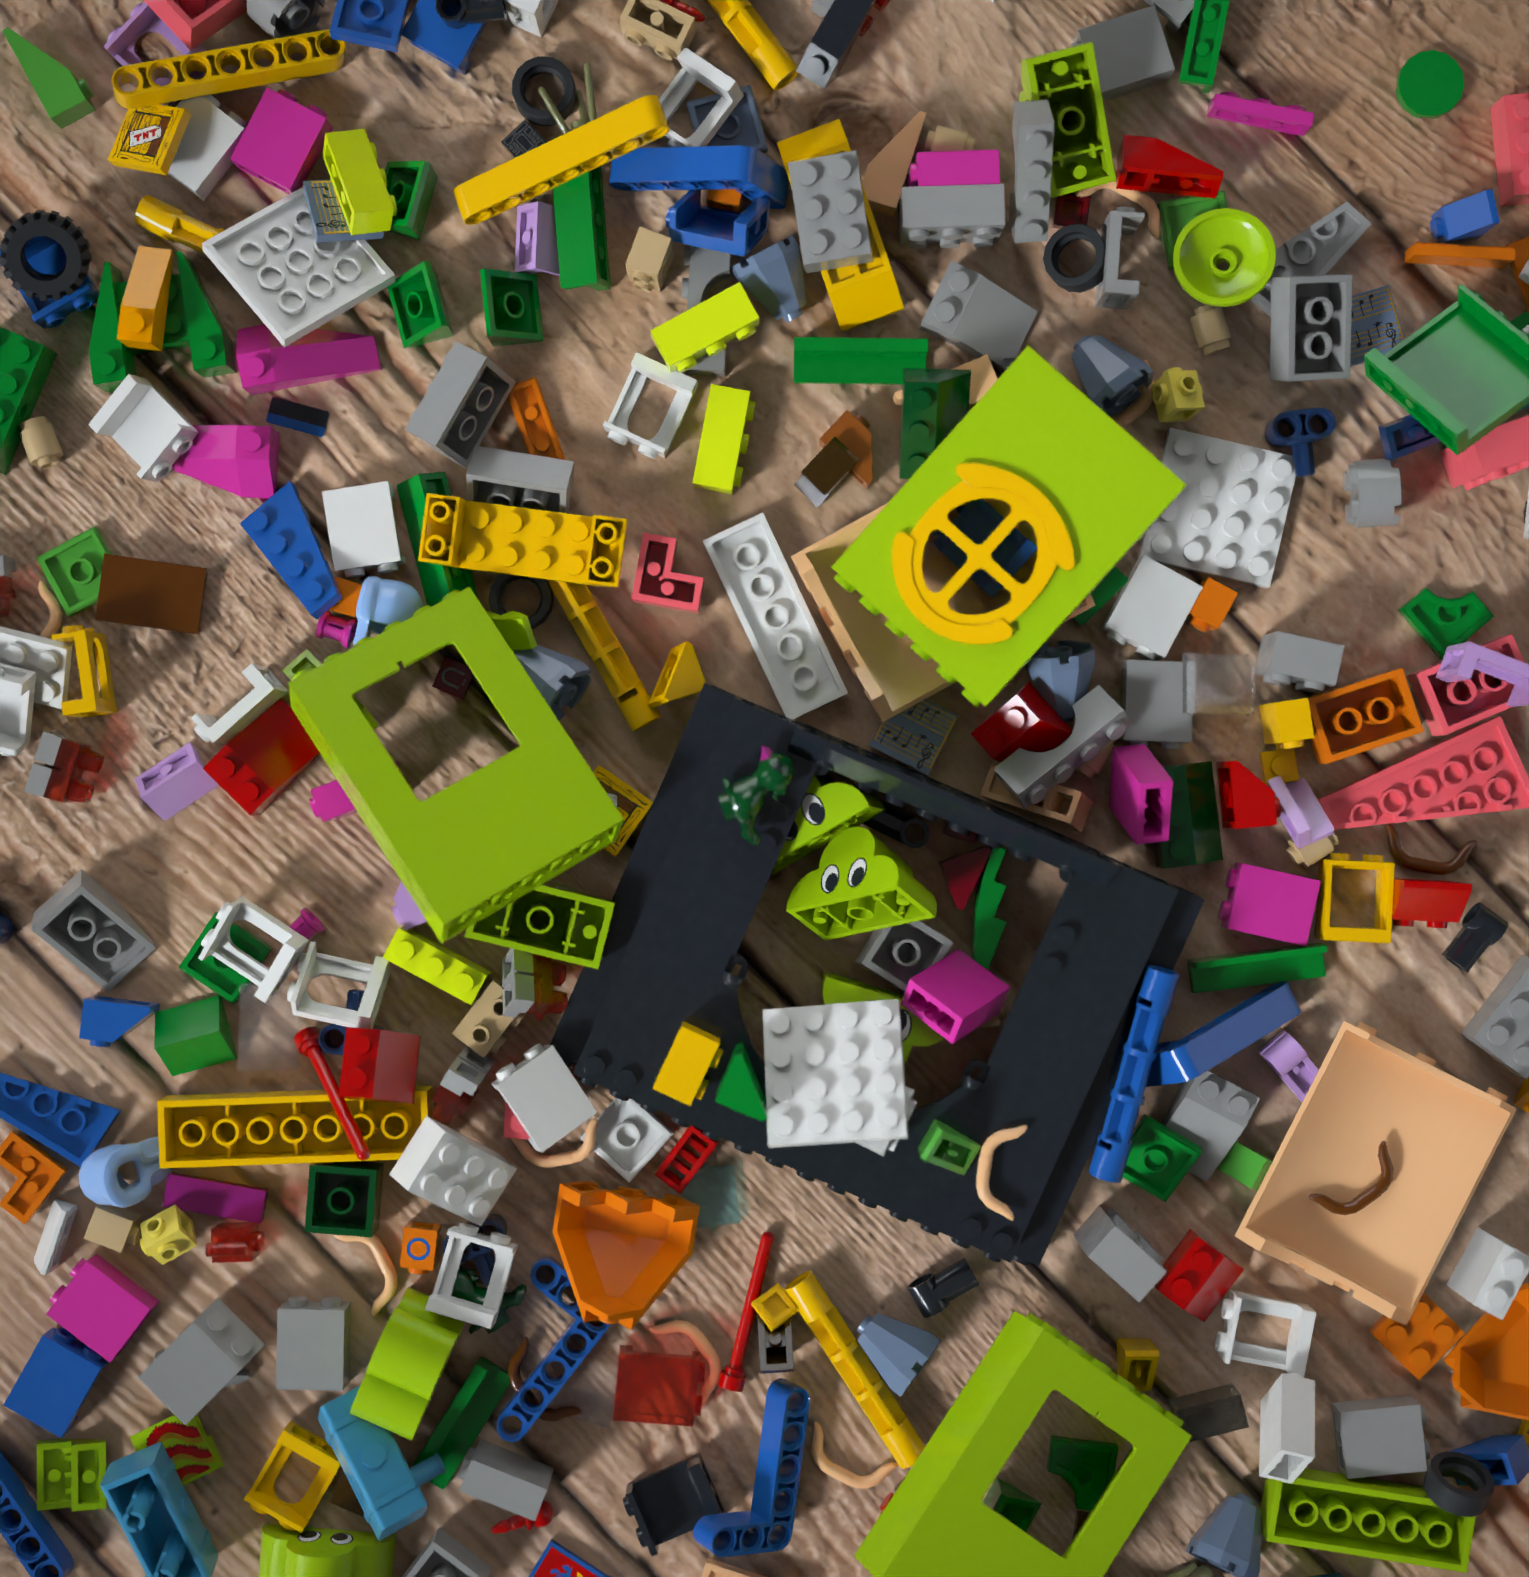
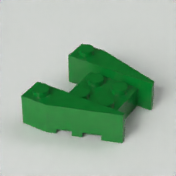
(189, 322)

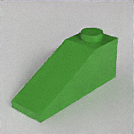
(57, 87)

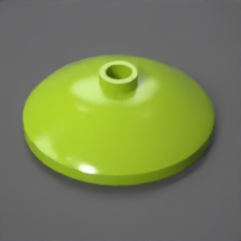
(1226, 238)

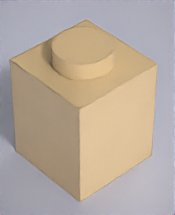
(114, 1227)

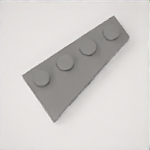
(1316, 248)

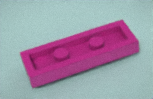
(1260, 113)

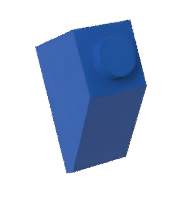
(1465, 219)
(112, 1019)
(1502, 1455)

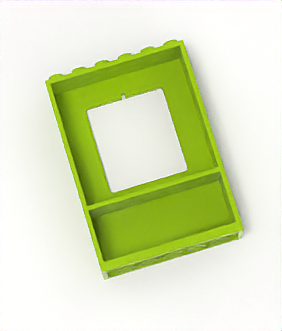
(493, 829)
(938, 1514)

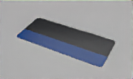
(297, 416)

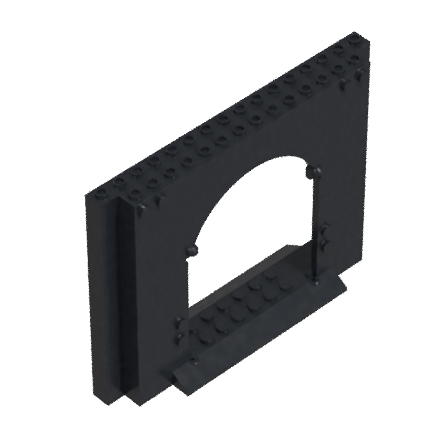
(690, 905)

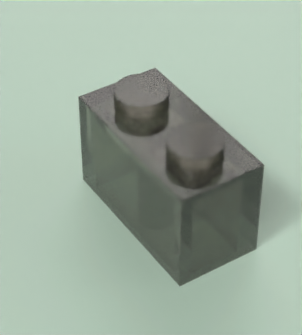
(1210, 1412)

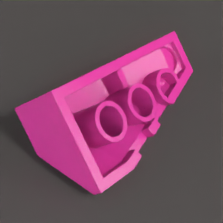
(311, 359)
(234, 459)

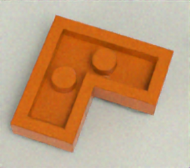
(36, 1174)

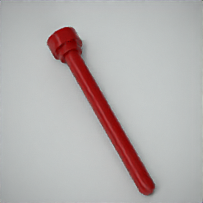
(308, 1045)
(733, 1376)

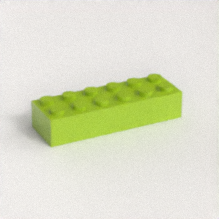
(1365, 1520)

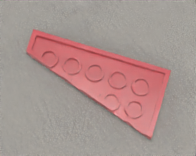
(1453, 778)

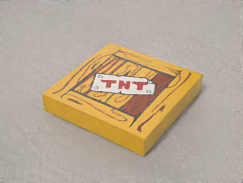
(149, 138)
(629, 803)

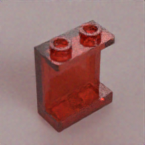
(657, 1387)

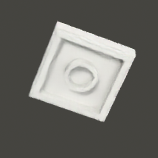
(629, 1136)

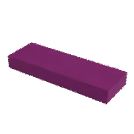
(215, 1197)

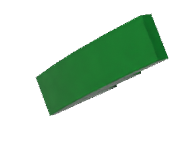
(985, 927)

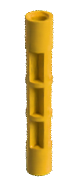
(757, 41)
(173, 223)
(606, 653)
(855, 1369)

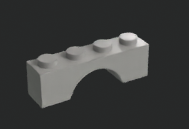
(1033, 167)
(705, 270)
(1033, 774)

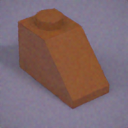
(854, 434)

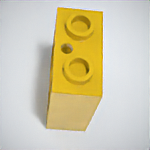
(1383, 900)

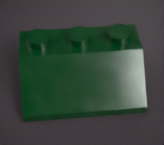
(930, 410)
(1193, 818)

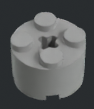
(284, 17)
(1373, 493)

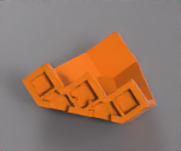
(621, 1247)
(1494, 1362)

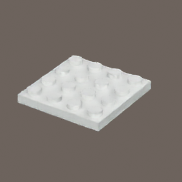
(289, 275)
(1228, 513)
(834, 1073)

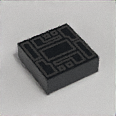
(522, 139)

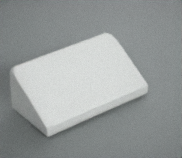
(54, 1236)

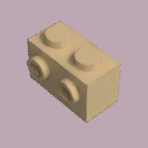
(657, 26)
(485, 1024)

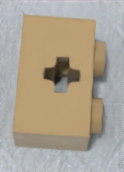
(649, 260)

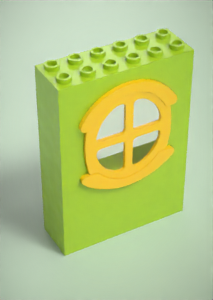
(1058, 468)

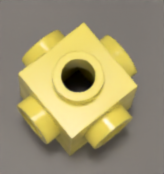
(1177, 395)
(167, 1235)

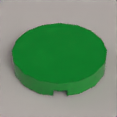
(1429, 84)

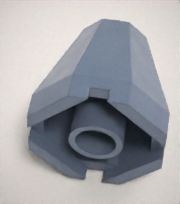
(775, 279)
(1109, 373)
(1062, 674)
(556, 676)
(896, 1349)
(1231, 1537)

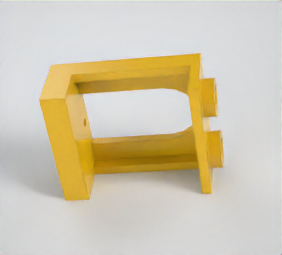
(91, 704)
(310, 1446)

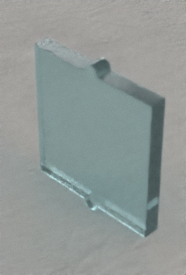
(715, 1194)

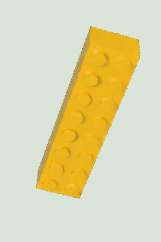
(280, 1128)

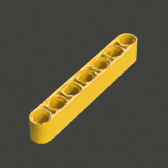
(219, 81)
(561, 159)

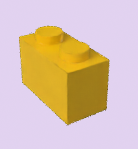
(1286, 723)
(687, 1064)

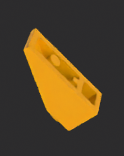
(146, 299)

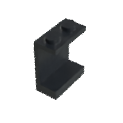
(671, 1501)

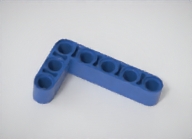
(702, 169)
(1223, 1036)
(560, 1352)
(776, 1483)
(32, 1524)

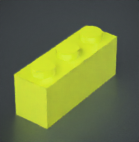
(359, 181)
(706, 328)
(723, 439)
(437, 965)

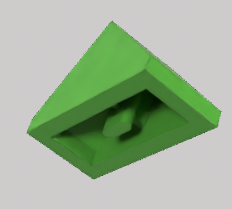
(948, 1148)
(1245, 1165)

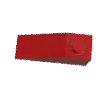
(1161, 168)

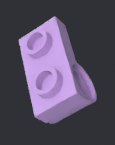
(1290, 1063)

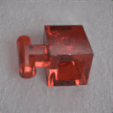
(235, 1242)

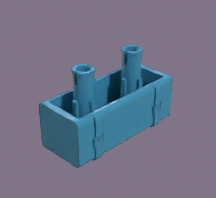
(377, 1467)
(158, 1515)

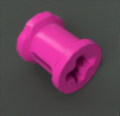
(336, 629)
(307, 924)

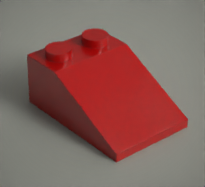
(263, 758)

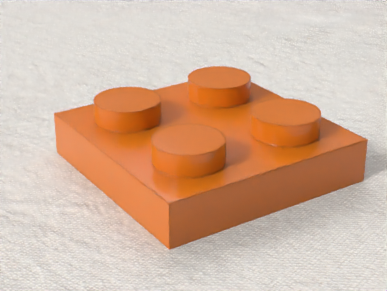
(1422, 1340)

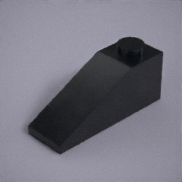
(834, 40)

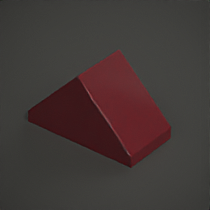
(963, 872)

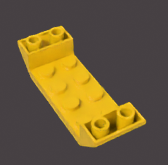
(856, 291)
(522, 541)

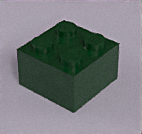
(344, 1198)

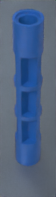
(1139, 1052)

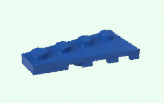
(288, 542)
(55, 1118)

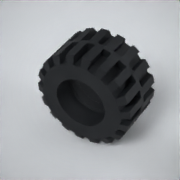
(24, 275)

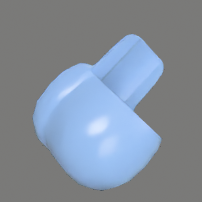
(382, 604)
(104, 1184)

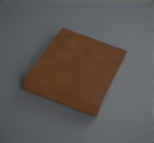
(151, 594)

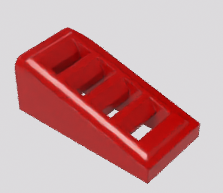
(669, 1177)

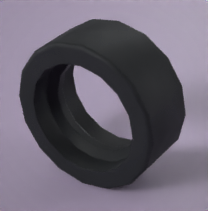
(534, 67)
(1063, 238)
(546, 594)
(1454, 1499)

